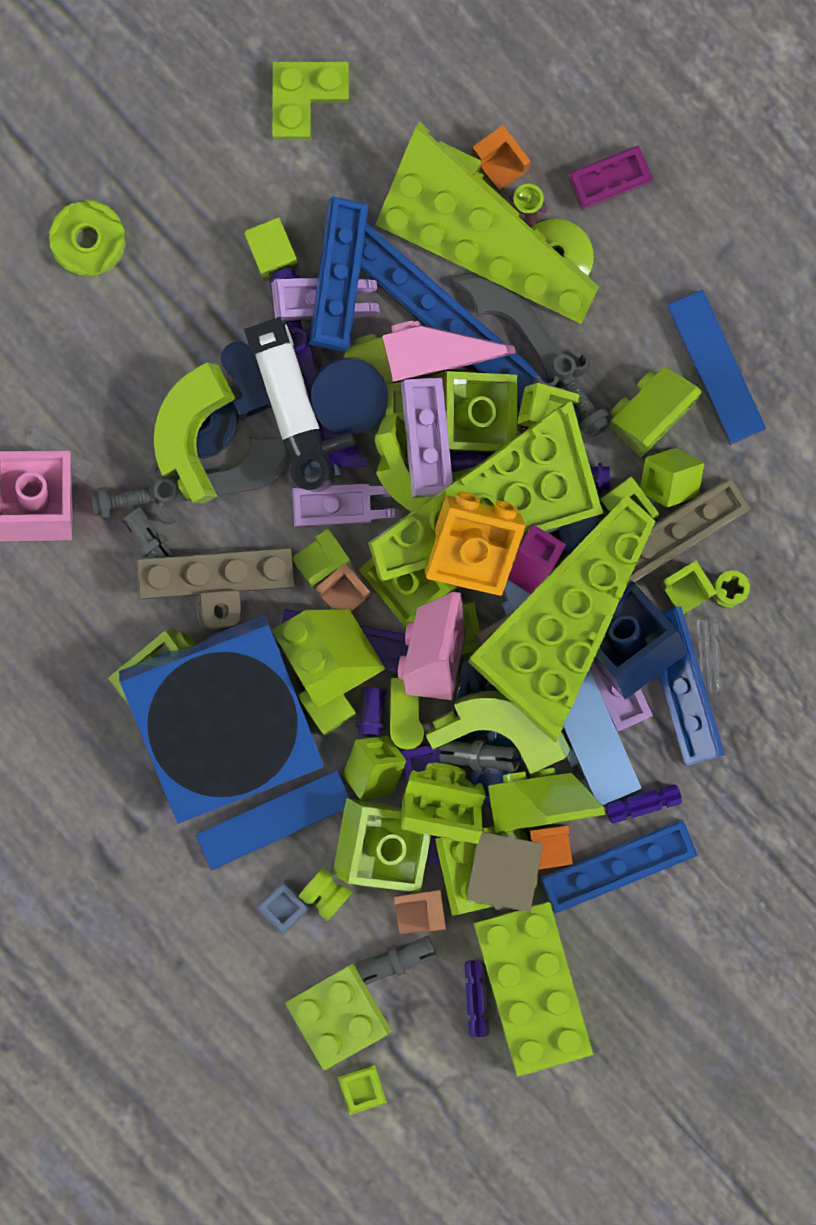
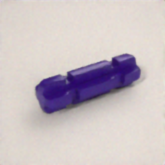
(643, 803)
(477, 998)

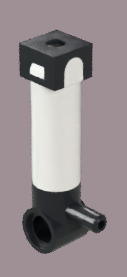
(273, 348)

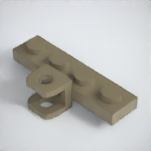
(215, 580)

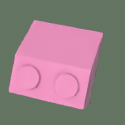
(35, 496)
(434, 648)

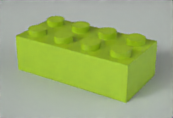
(533, 989)

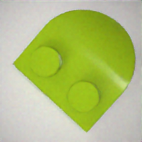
(443, 804)

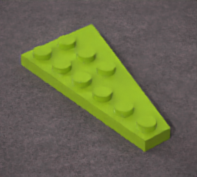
(470, 224)
(537, 472)
(555, 633)

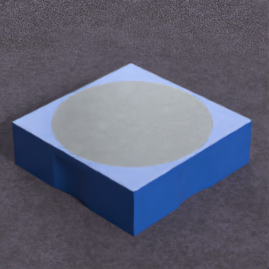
(220, 719)

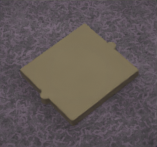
(504, 872)

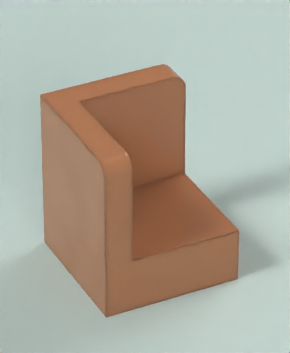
(343, 590)
(419, 912)

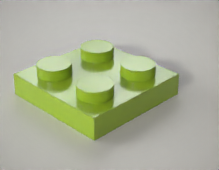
(338, 1017)

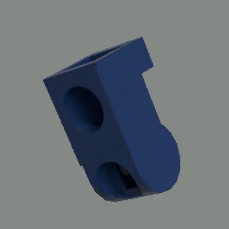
(244, 369)

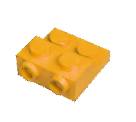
(475, 543)

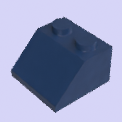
(637, 643)

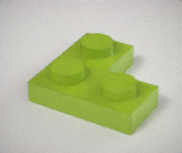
(297, 87)

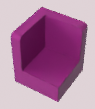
(535, 559)

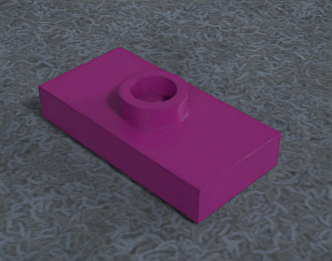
(610, 178)

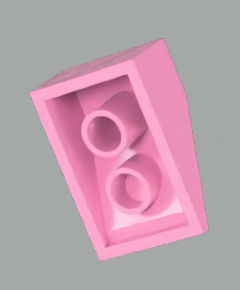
(424, 350)

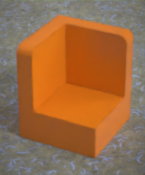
(501, 158)
(555, 848)

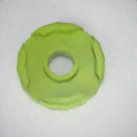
(92, 260)

